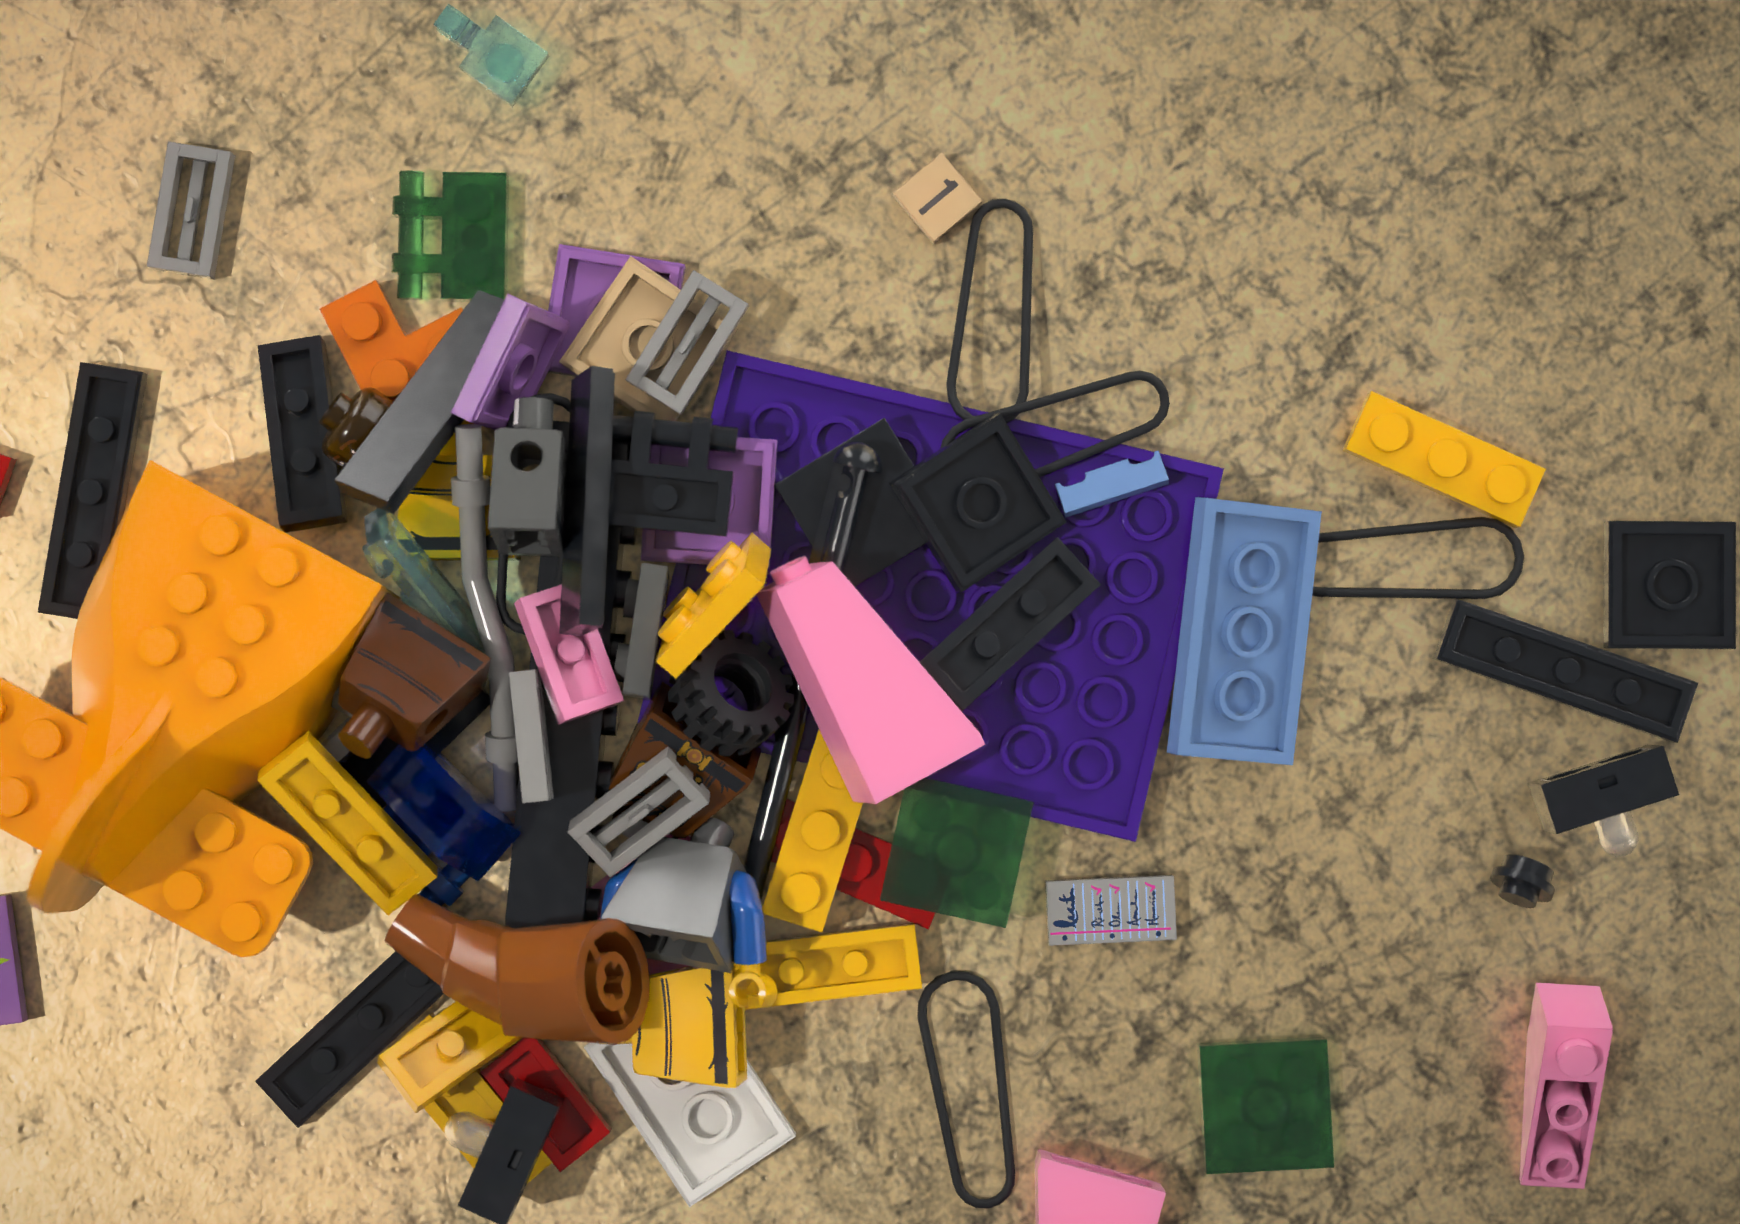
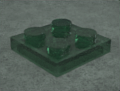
(957, 851)
(1265, 1105)

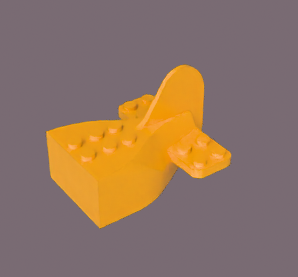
(189, 674)

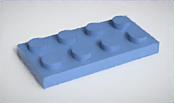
(1244, 631)

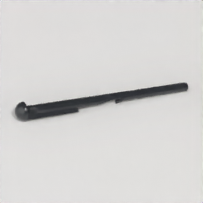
(830, 544)

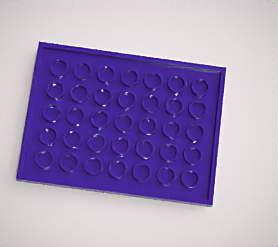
(1090, 699)

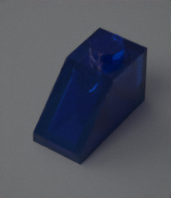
(444, 810)

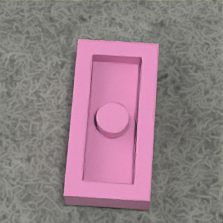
(570, 666)

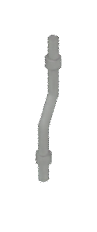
(471, 494)

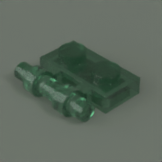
(473, 235)

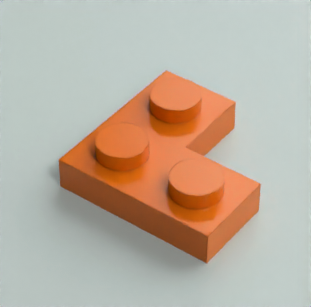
(376, 342)

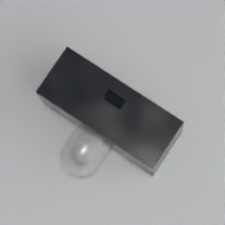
(1605, 796)
(503, 1148)

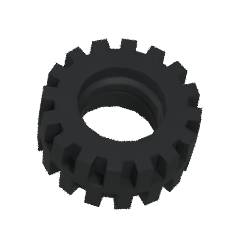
(711, 715)

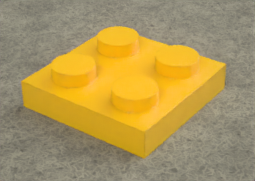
(701, 615)

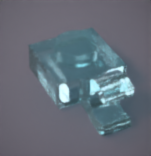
(496, 57)

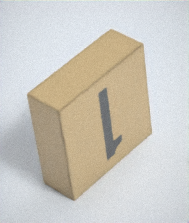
(937, 198)

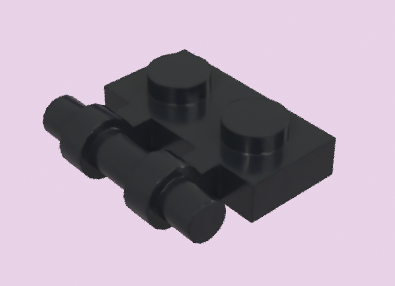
(670, 495)

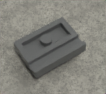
(645, 604)

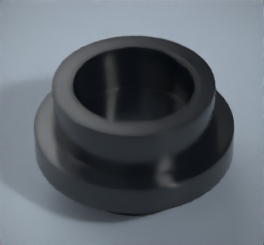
(1523, 881)

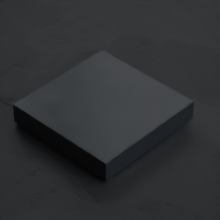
(978, 502)
(883, 525)
(1669, 585)

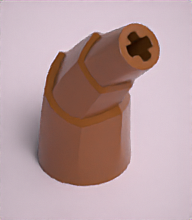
(534, 980)

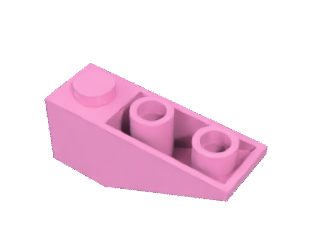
(1563, 1083)

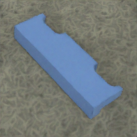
(1112, 484)

